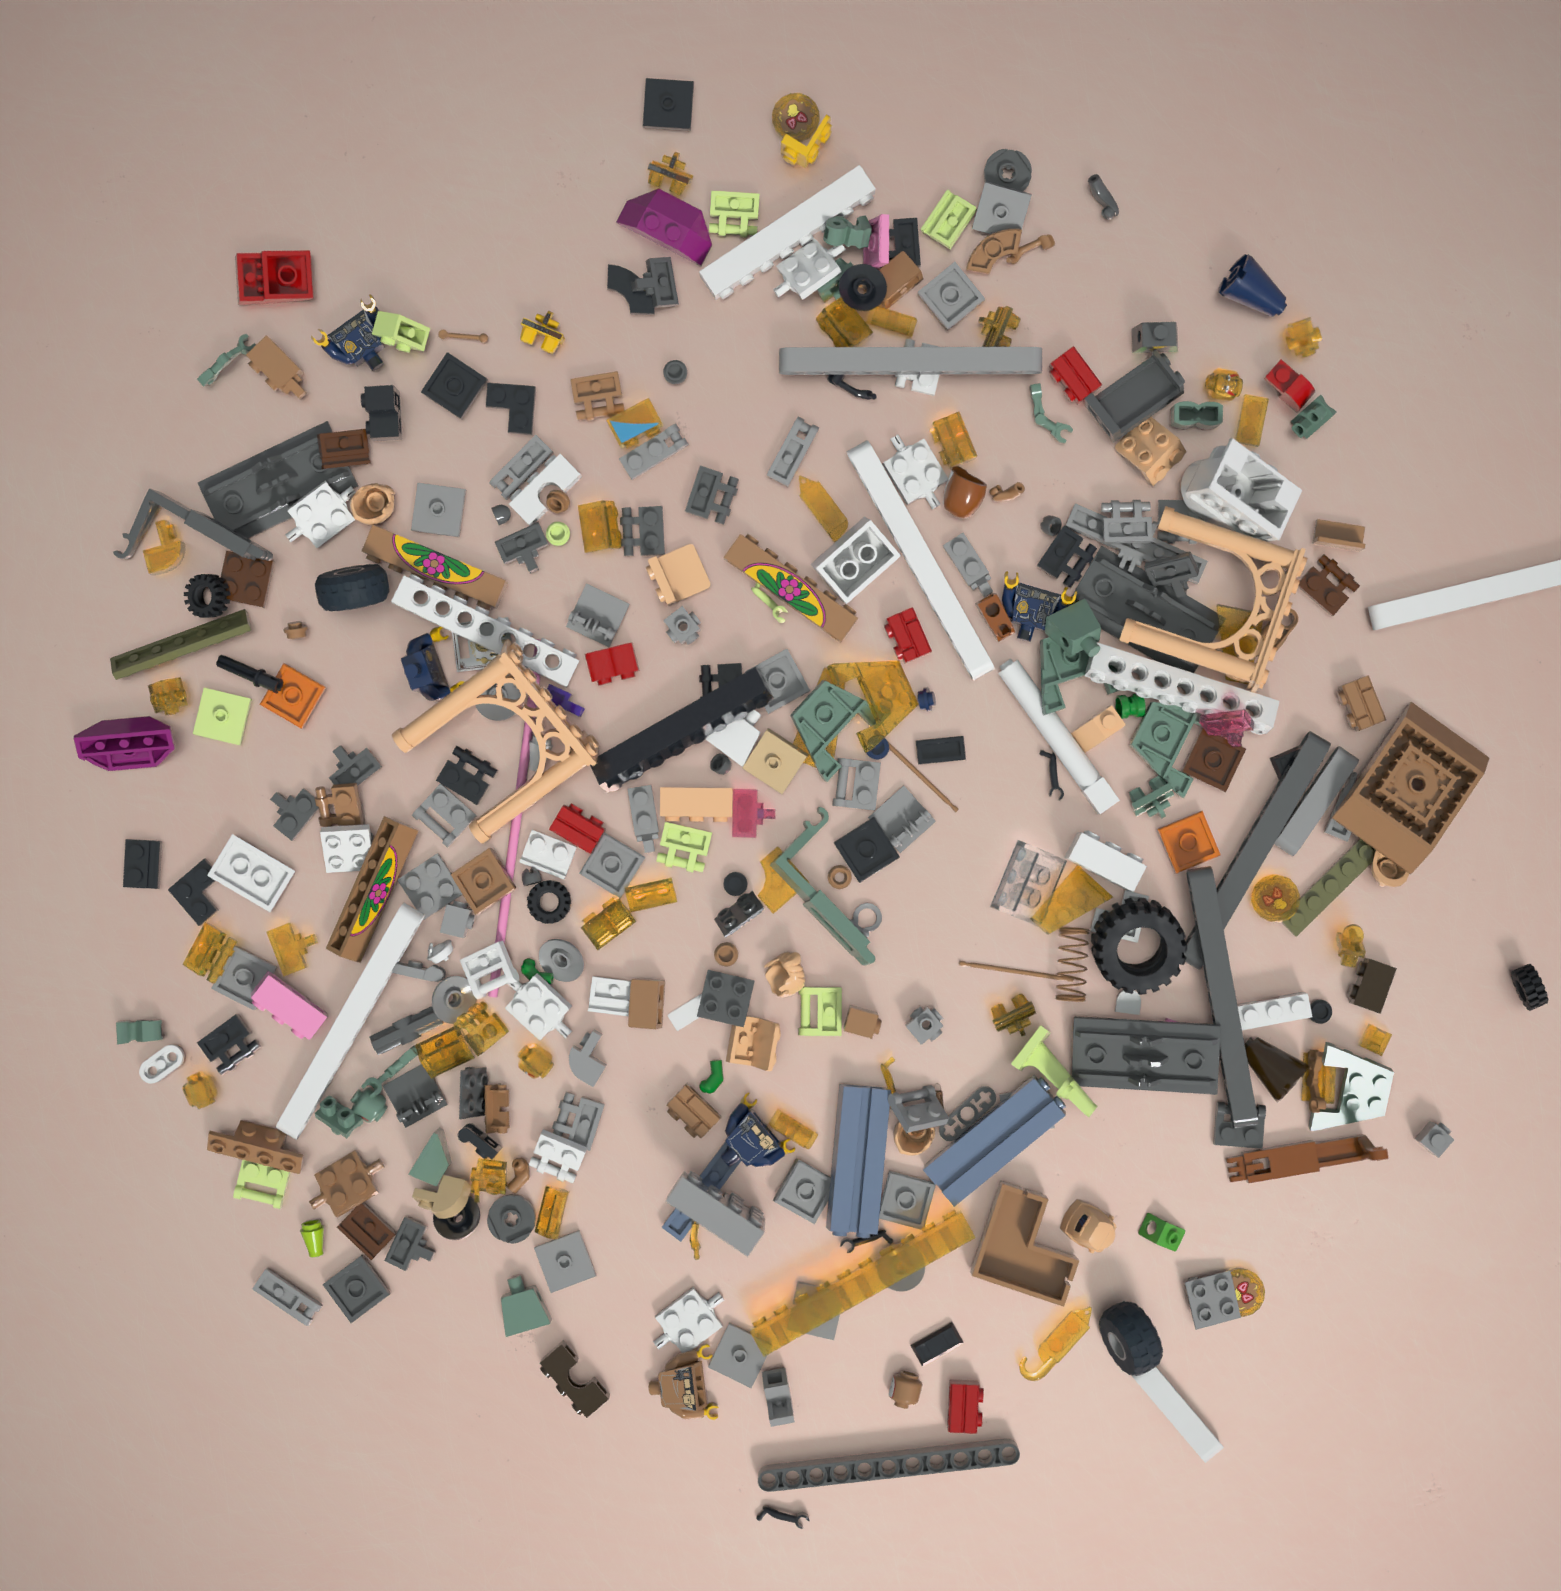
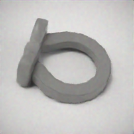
(866, 930)

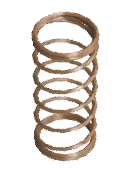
(1067, 931)

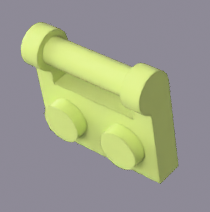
(829, 1011)
(263, 1176)

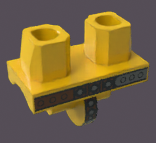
(531, 329)

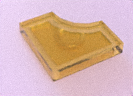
(775, 890)

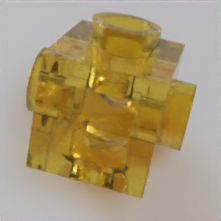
(1301, 329)
(168, 696)

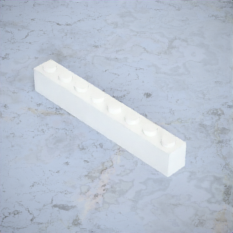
(787, 232)

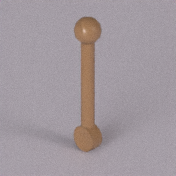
(443, 334)

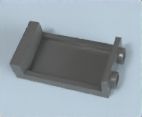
(1136, 396)

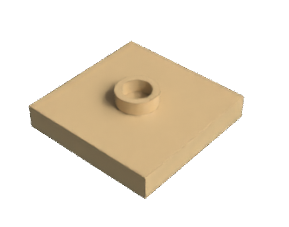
(775, 761)

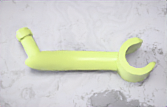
(767, 600)

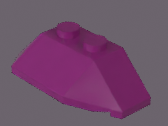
(669, 224)
(125, 743)

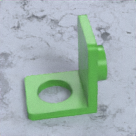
(1165, 1235)

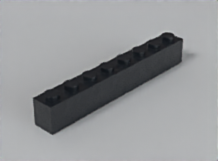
(682, 730)

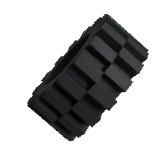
(218, 595)
(534, 902)
(1529, 987)

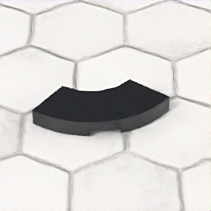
(620, 281)

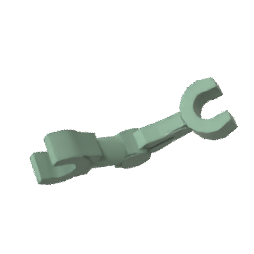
(223, 360)
(1041, 420)
(390, 1071)

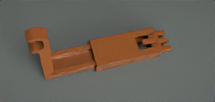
(1303, 1158)

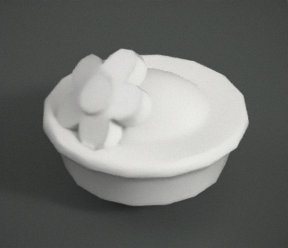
(440, 951)

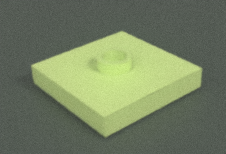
(222, 716)

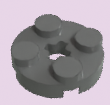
(1010, 160)
(524, 1223)

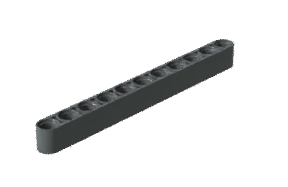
(1263, 834)
(1222, 996)
(876, 1460)

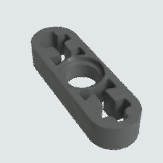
(966, 1103)

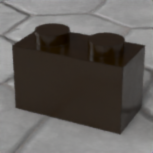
(1371, 985)

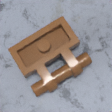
(596, 388)
(346, 804)

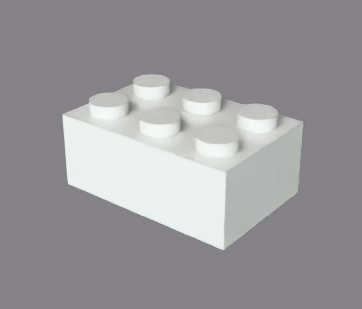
(855, 560)
(1106, 860)

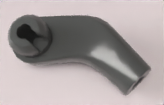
(1103, 197)

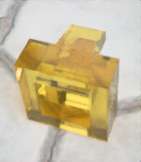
(1375, 1039)

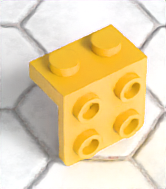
(796, 152)

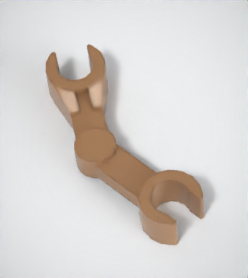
(1315, 1063)

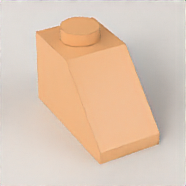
(1098, 729)

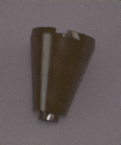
(1274, 1067)

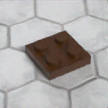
(247, 579)
(1213, 760)

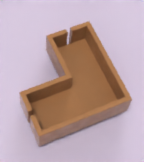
(1009, 1249)

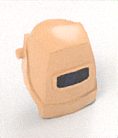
(1088, 1226)

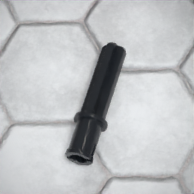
(258, 677)

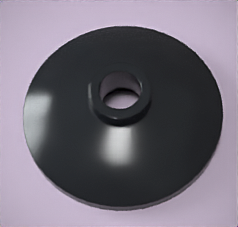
(864, 277)
(458, 1230)

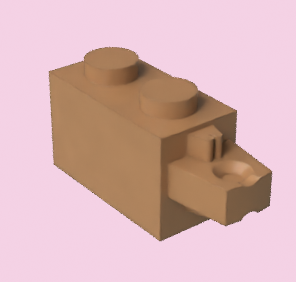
(277, 366)

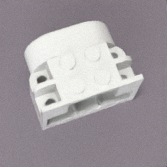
(1240, 492)

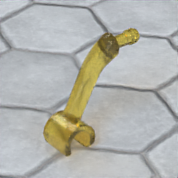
(887, 1075)
(694, 1241)

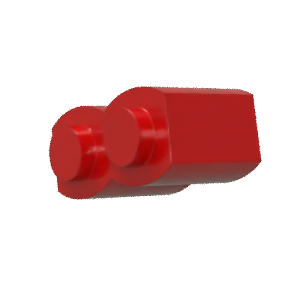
(612, 663)

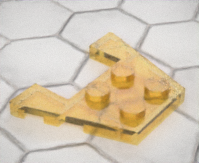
(885, 692)

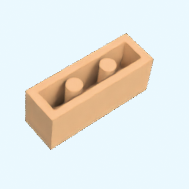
(696, 803)

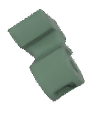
(841, 231)
(139, 1030)

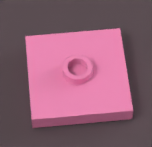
(878, 249)

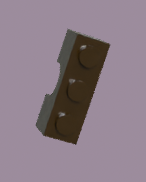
(586, 1396)

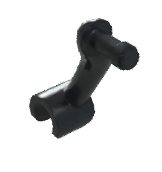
(837, 380)
(1053, 773)
(860, 1241)
(783, 1516)

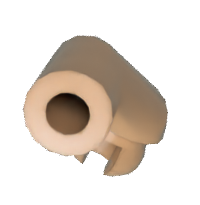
(1008, 494)
(522, 1174)

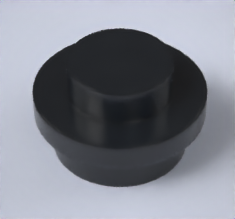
(735, 883)
(1321, 1011)

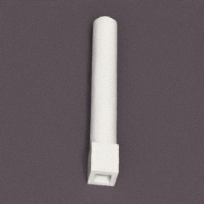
(1058, 737)

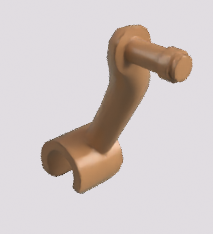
(1045, 241)

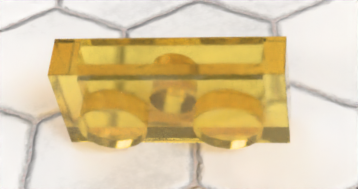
(1251, 420)
(651, 894)

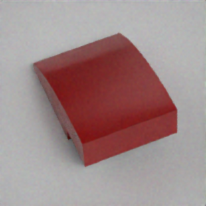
(273, 277)

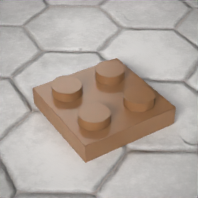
(483, 881)

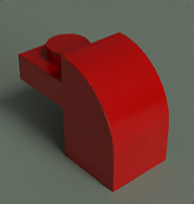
(1293, 387)

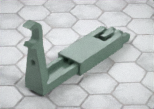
(817, 902)

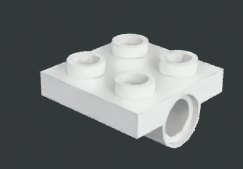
(345, 847)

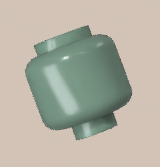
(366, 1107)

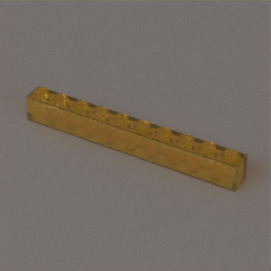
(861, 1283)

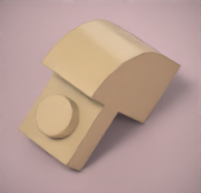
(449, 1199)

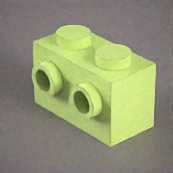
(400, 331)

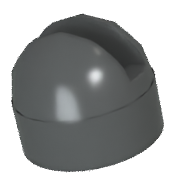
(501, 513)
(1051, 520)
(720, 764)
(531, 877)

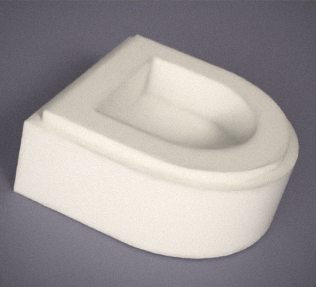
(1128, 1003)

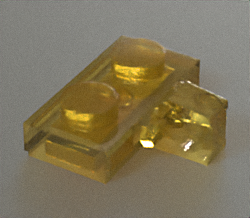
(290, 948)

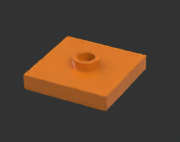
(296, 697)
(1188, 842)

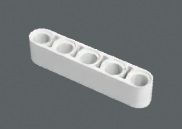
(1179, 1413)

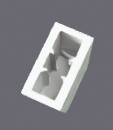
(737, 738)

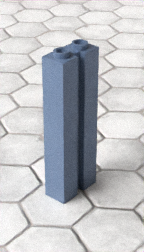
(995, 1139)
(858, 1160)

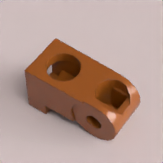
(995, 617)

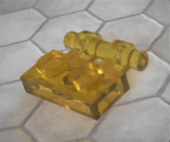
(204, 950)
(485, 1034)

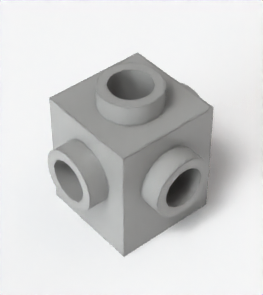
(680, 617)
(915, 1024)

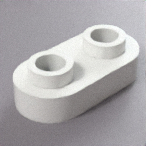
(162, 1063)

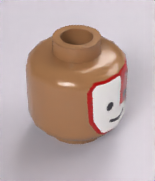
(905, 1389)

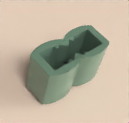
(1189, 414)

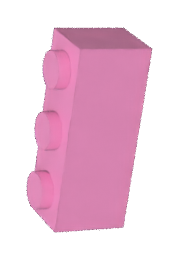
(288, 1006)

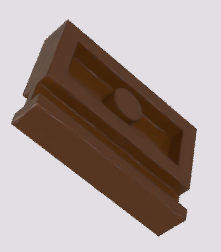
(343, 448)
(366, 1230)

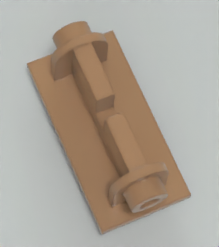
(495, 1098)

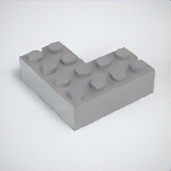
(721, 1215)

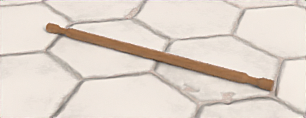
(922, 777)
(1016, 971)

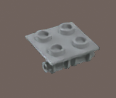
(597, 615)
(903, 819)
(1212, 1299)

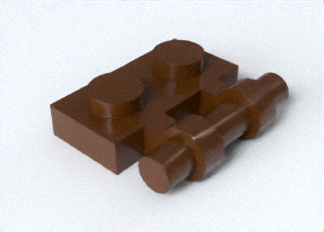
(1323, 590)

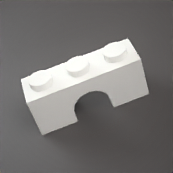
(557, 473)
(1274, 1011)

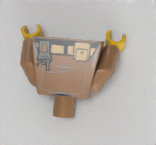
(683, 1386)

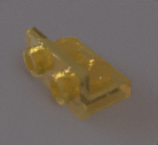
(843, 324)
(599, 526)
(488, 1177)

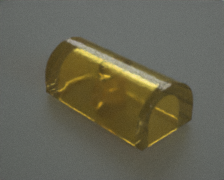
(892, 321)
(792, 1129)
(551, 1212)

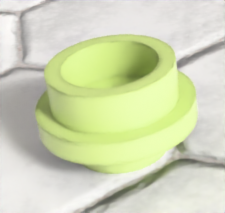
(558, 533)

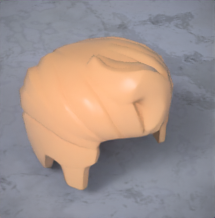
(372, 503)
(785, 974)
(912, 1142)

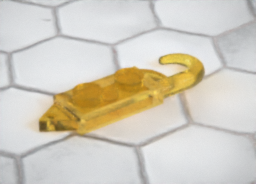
(823, 508)
(1059, 1343)

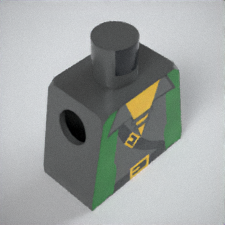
(1155, 335)

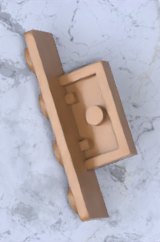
(257, 1145)

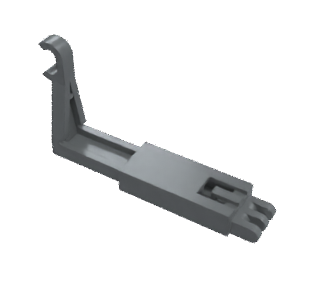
(194, 519)

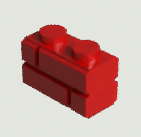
(1074, 376)
(908, 635)
(577, 828)
(963, 1406)

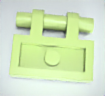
(734, 205)
(687, 840)

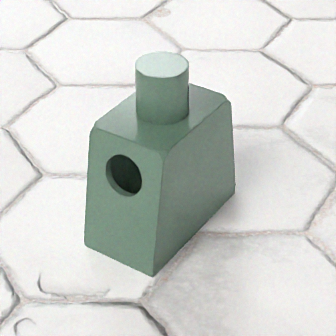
(1075, 629)
(523, 1308)

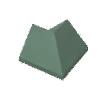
(433, 1159)

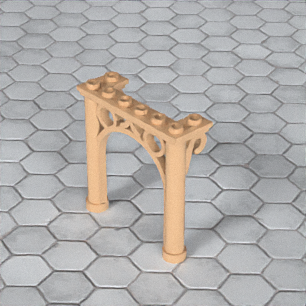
(1206, 654)
(583, 750)

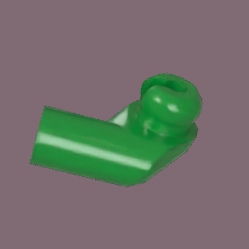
(529, 971)
(715, 1079)

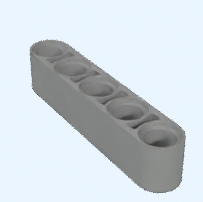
(1316, 800)

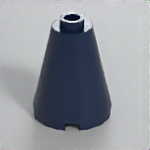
(1253, 287)

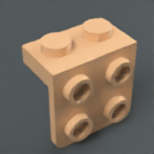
(1151, 449)
(678, 574)
(754, 1043)

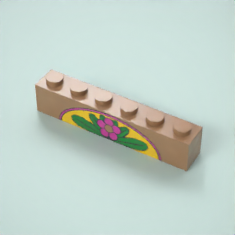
(434, 566)
(791, 588)
(372, 889)

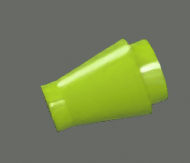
(313, 1234)

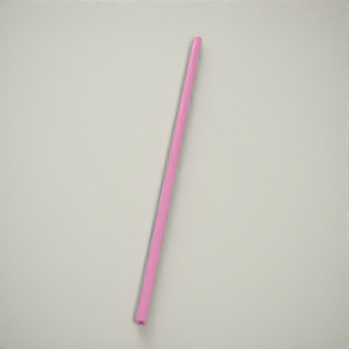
(514, 834)

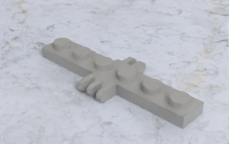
(1090, 525)

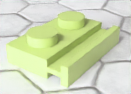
(948, 219)

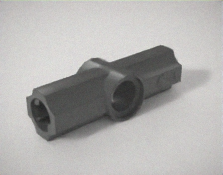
(405, 1030)

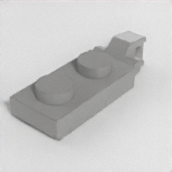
(968, 564)
(644, 816)

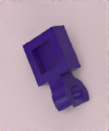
(562, 698)

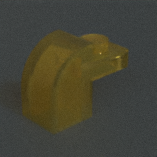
(169, 554)

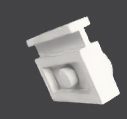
(548, 854)
(609, 996)

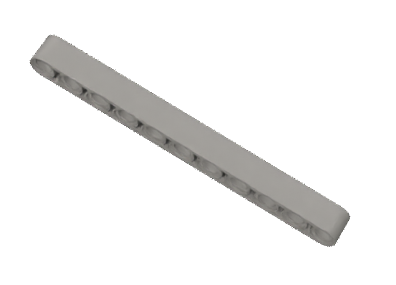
(909, 360)

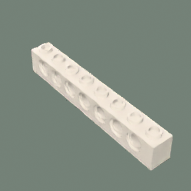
(405, 599)
(1097, 669)

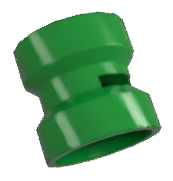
(1130, 705)

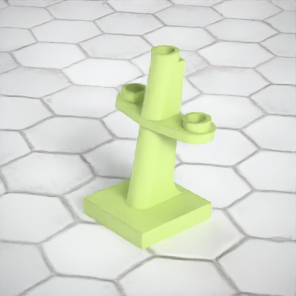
(1038, 1055)

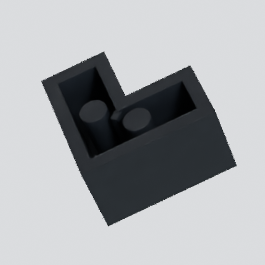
(384, 412)

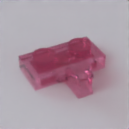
(1228, 724)
(748, 813)

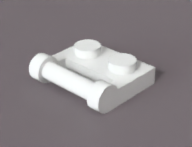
(486, 962)

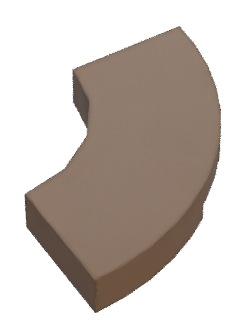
(993, 248)

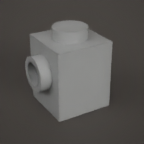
(457, 919)
(1435, 1138)

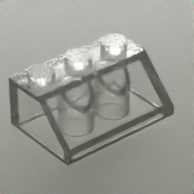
(1027, 881)

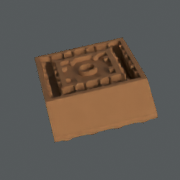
(1385, 806)

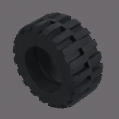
(1147, 974)

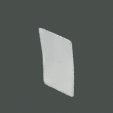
(685, 1014)

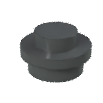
(675, 372)

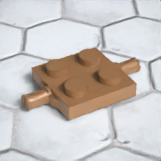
(346, 1183)

